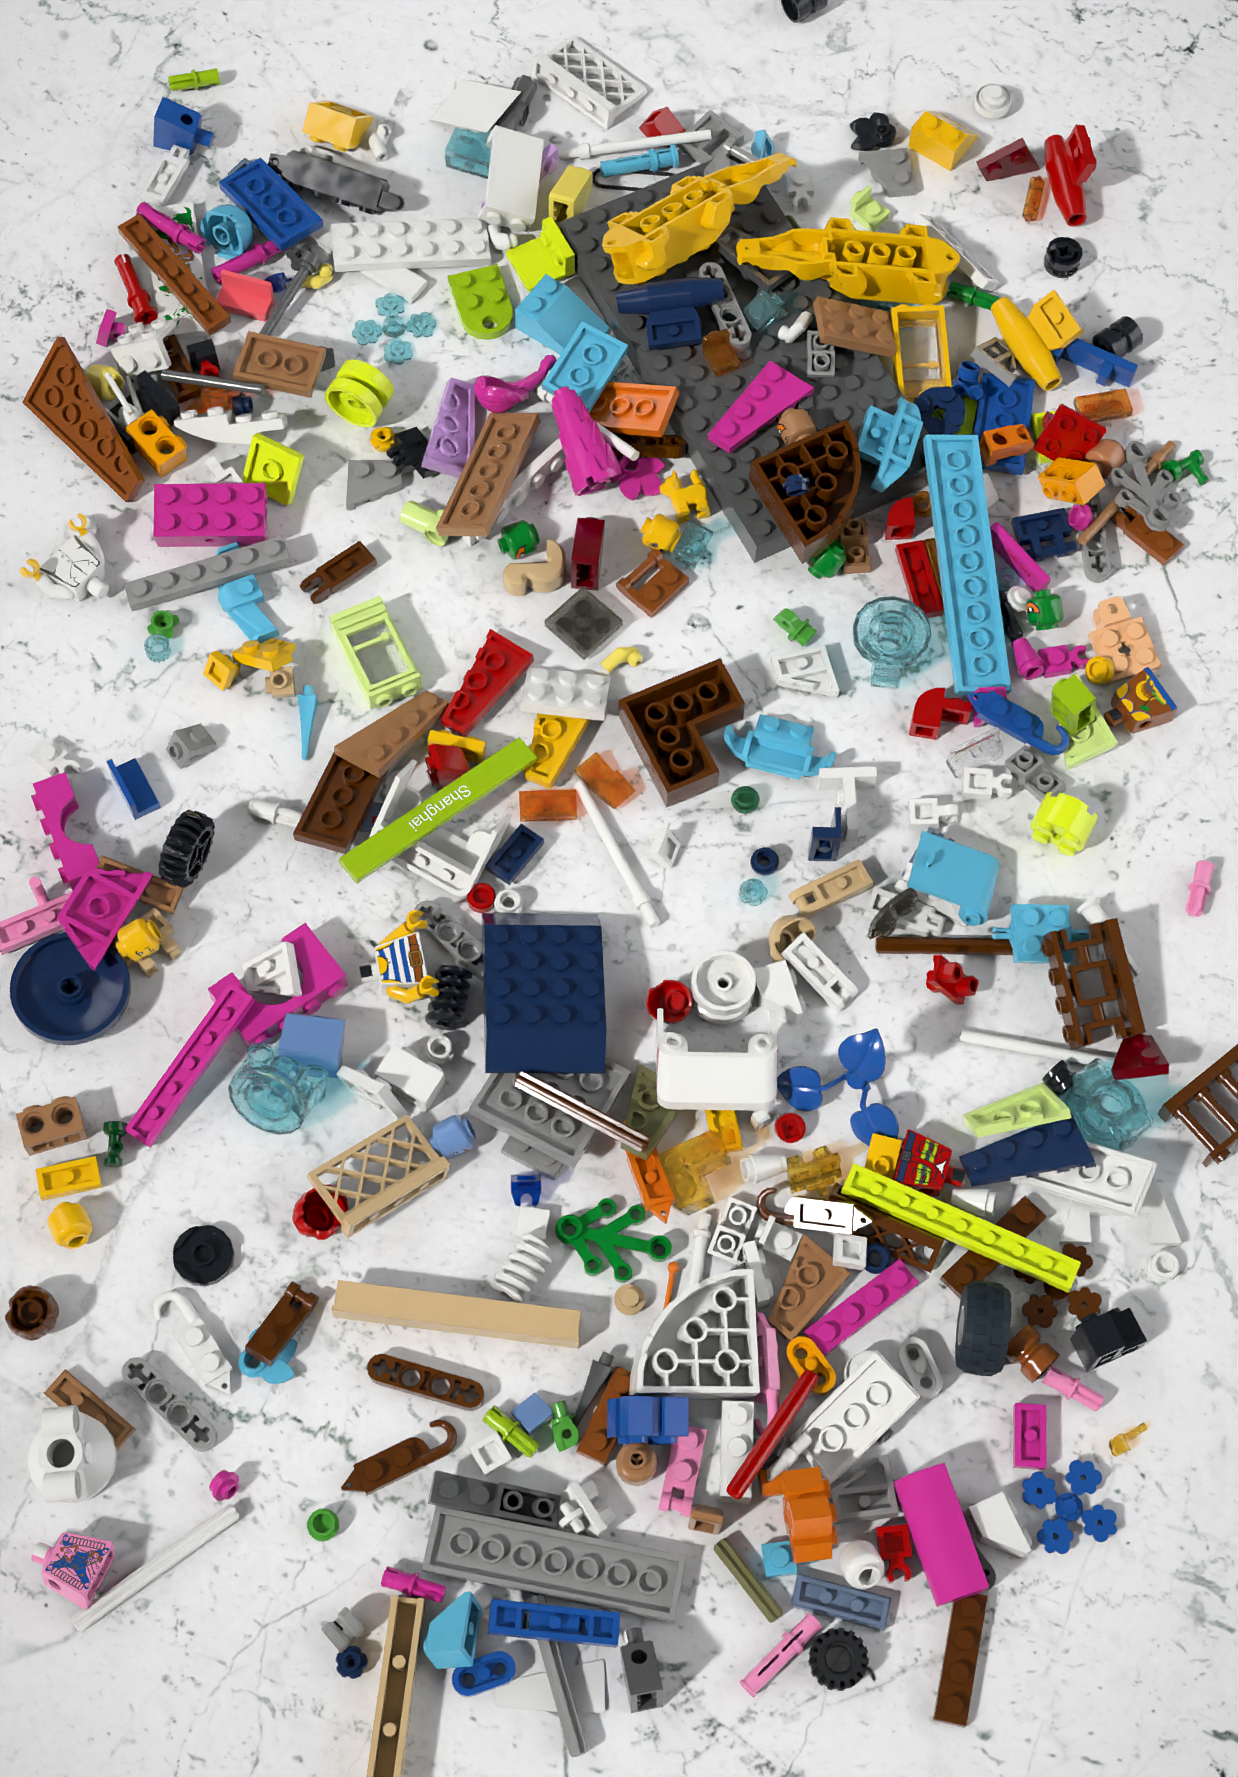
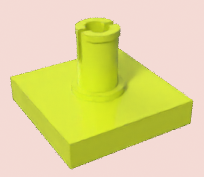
(275, 466)

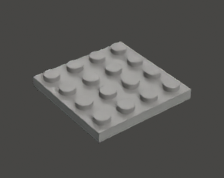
(542, 1124)

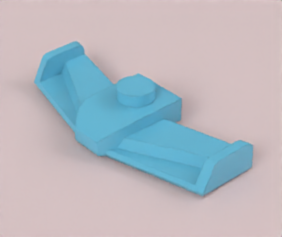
(240, 601)

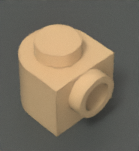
(281, 683)

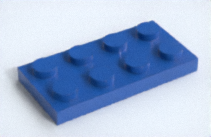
(271, 204)
(1004, 407)

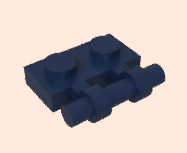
(1042, 527)

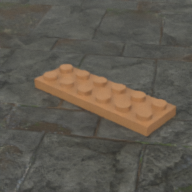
(488, 474)

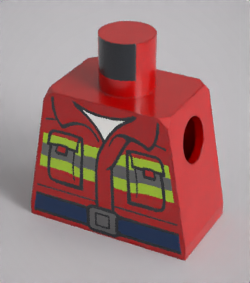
(925, 1165)

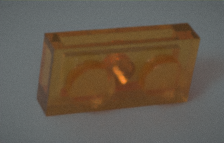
(1104, 405)
(547, 805)

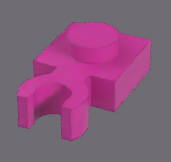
(1060, 661)

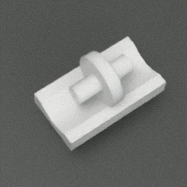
(580, 1511)

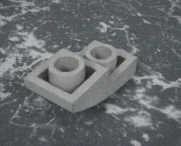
(819, 357)
(1032, 774)

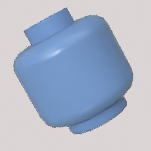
(452, 1136)

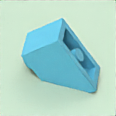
(454, 1634)

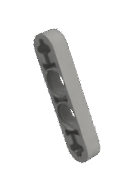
(728, 305)
(1089, 556)
(455, 945)
(169, 1404)

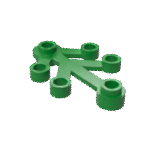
(608, 1238)

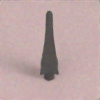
(597, 1377)

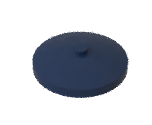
(63, 997)

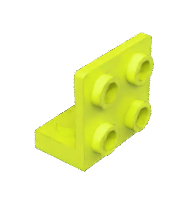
(541, 256)

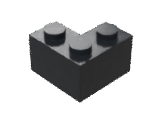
(1107, 1337)

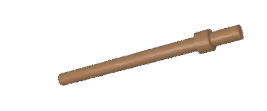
(1154, 463)

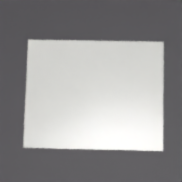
(475, 105)

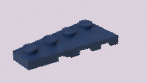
(1028, 1153)

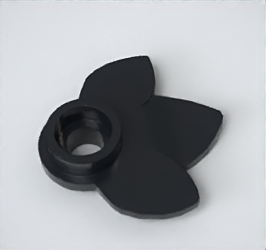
(872, 132)

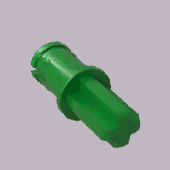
(971, 295)

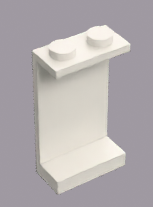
(512, 179)

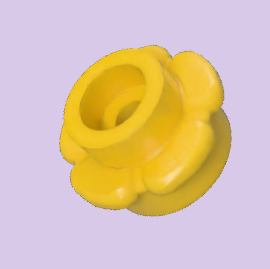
(379, 444)

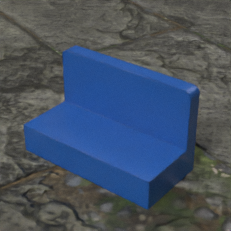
(134, 788)

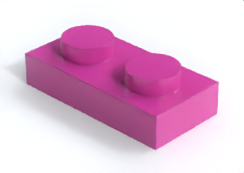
(1029, 1436)

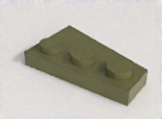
(646, 1113)

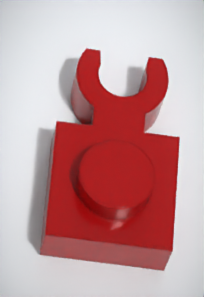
(894, 1546)

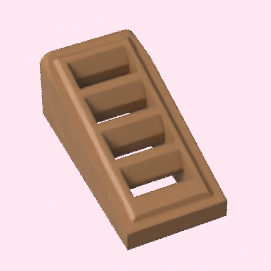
(705, 1519)

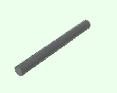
(215, 382)

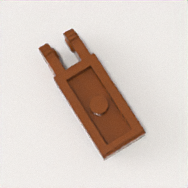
(1159, 545)

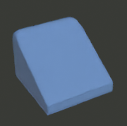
(532, 1414)

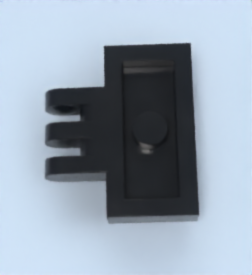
(410, 452)

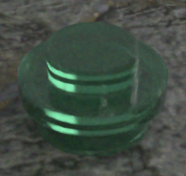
(745, 800)

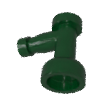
(115, 1131)

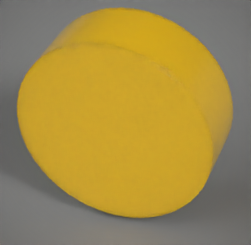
(1099, 670)

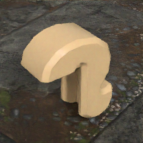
(536, 576)

